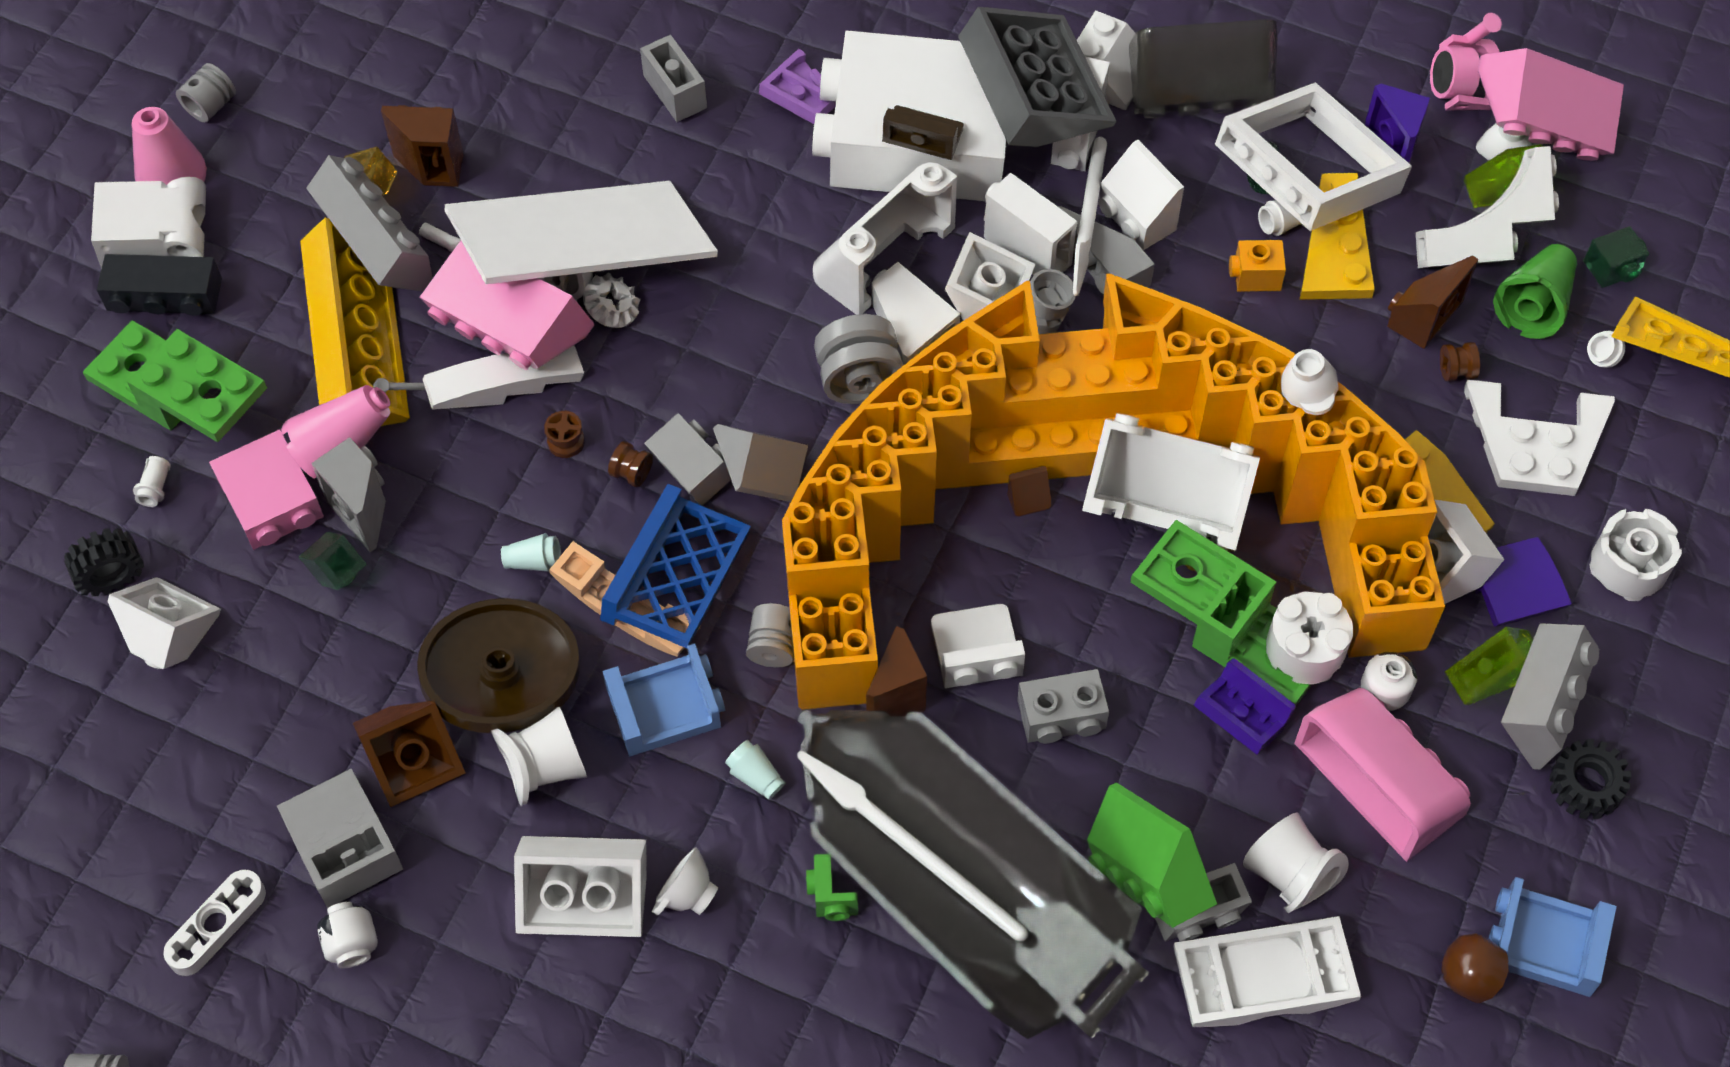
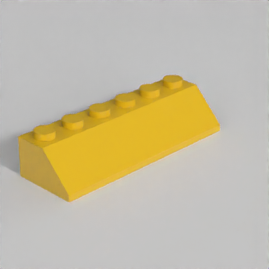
(350, 321)

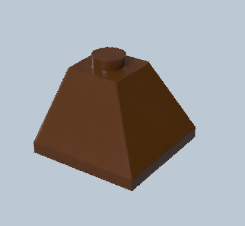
(1431, 302)
(409, 749)

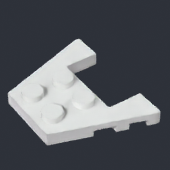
(1533, 452)

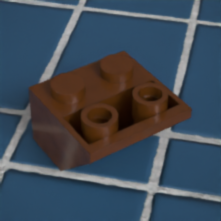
(425, 142)

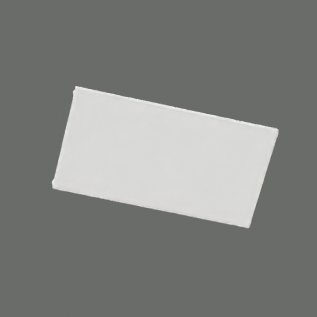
(578, 231)

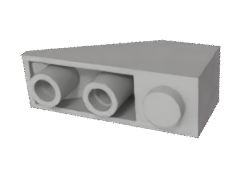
(1116, 255)

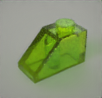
(1492, 178)
(1491, 666)

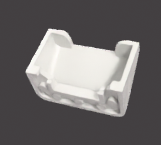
(916, 205)
(1171, 478)

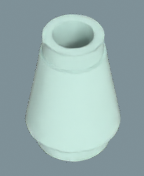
(533, 553)
(754, 769)

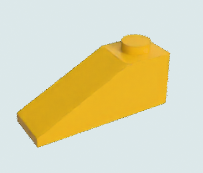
(1445, 480)

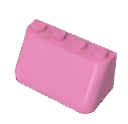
(1552, 102)
(516, 317)
(1383, 770)

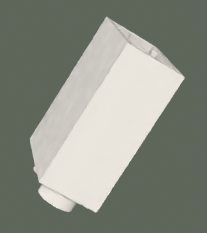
(915, 74)

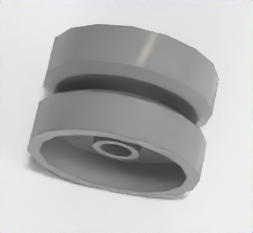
(856, 356)

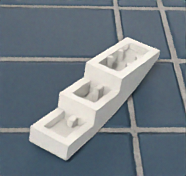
(494, 377)

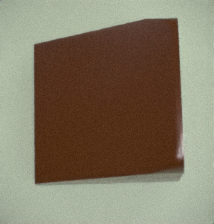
(1029, 491)

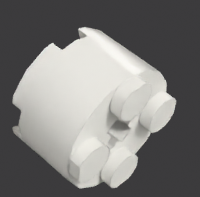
(1635, 553)
(1309, 636)

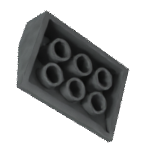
(1034, 76)

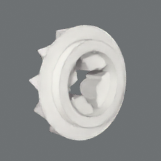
(603, 309)

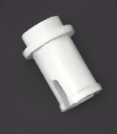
(150, 488)

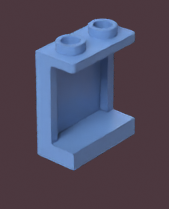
(664, 702)
(1553, 938)

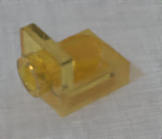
(376, 167)

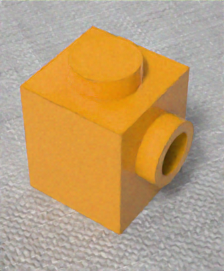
(1258, 265)

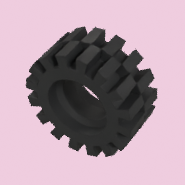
(103, 562)
(1599, 760)

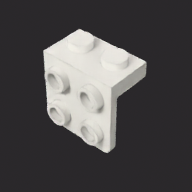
(977, 645)

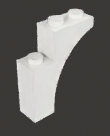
(1490, 234)

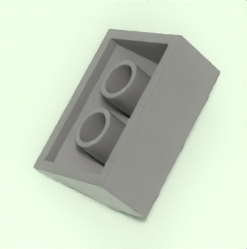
(1550, 690)

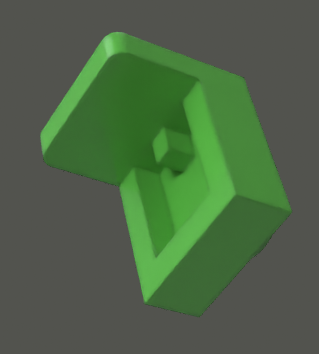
(828, 904)

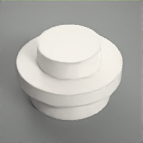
(1605, 350)

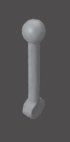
(384, 385)

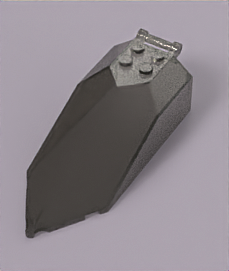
(983, 831)

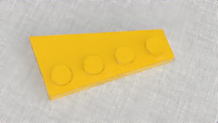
(1338, 254)
(1673, 337)

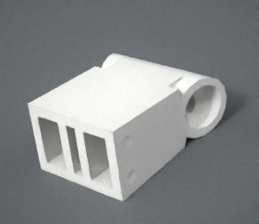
(149, 218)

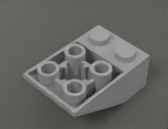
(339, 838)

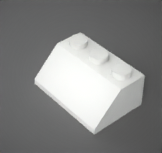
(580, 886)

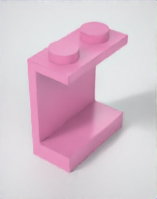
(266, 490)

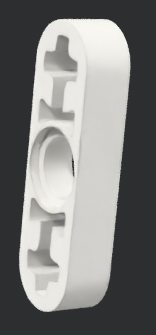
(215, 940)

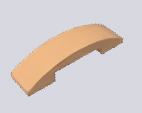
(588, 581)

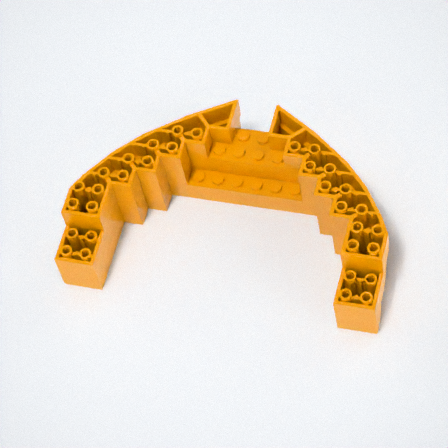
(1013, 400)

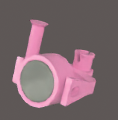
(1456, 66)

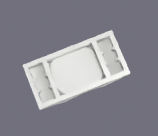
(1266, 973)

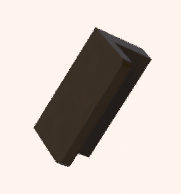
(921, 131)

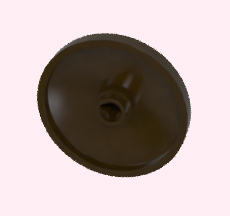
(498, 665)

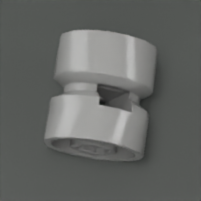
(1052, 298)

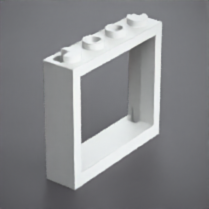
(1291, 186)

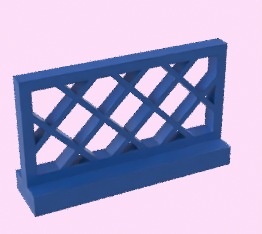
(642, 561)

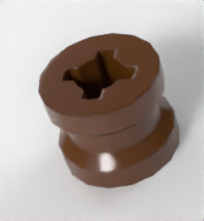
(1459, 361)
(557, 427)
(630, 464)

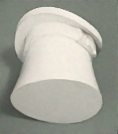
(540, 754)
(1295, 862)

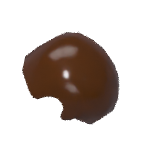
(1475, 967)

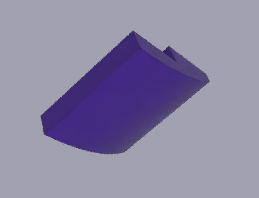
(1523, 584)

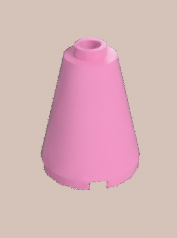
(162, 149)
(329, 424)

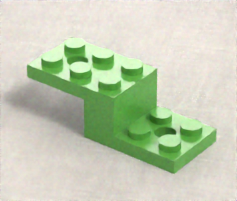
(175, 380)
(1223, 599)

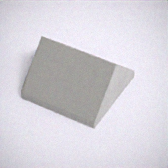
(761, 462)

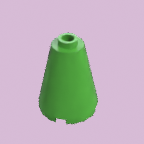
(1538, 293)

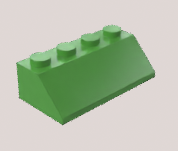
(1149, 857)

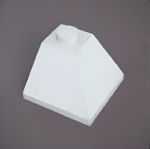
(161, 621)

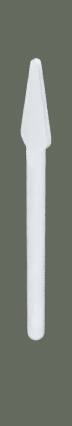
(1089, 212)
(853, 797)

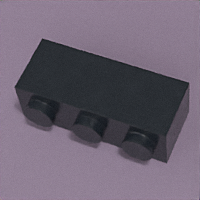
(159, 284)

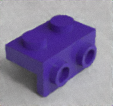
(1246, 706)

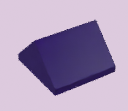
(1397, 118)

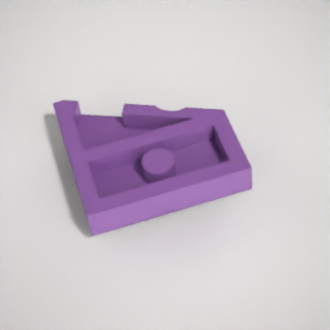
(796, 88)

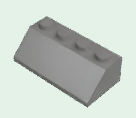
(370, 225)

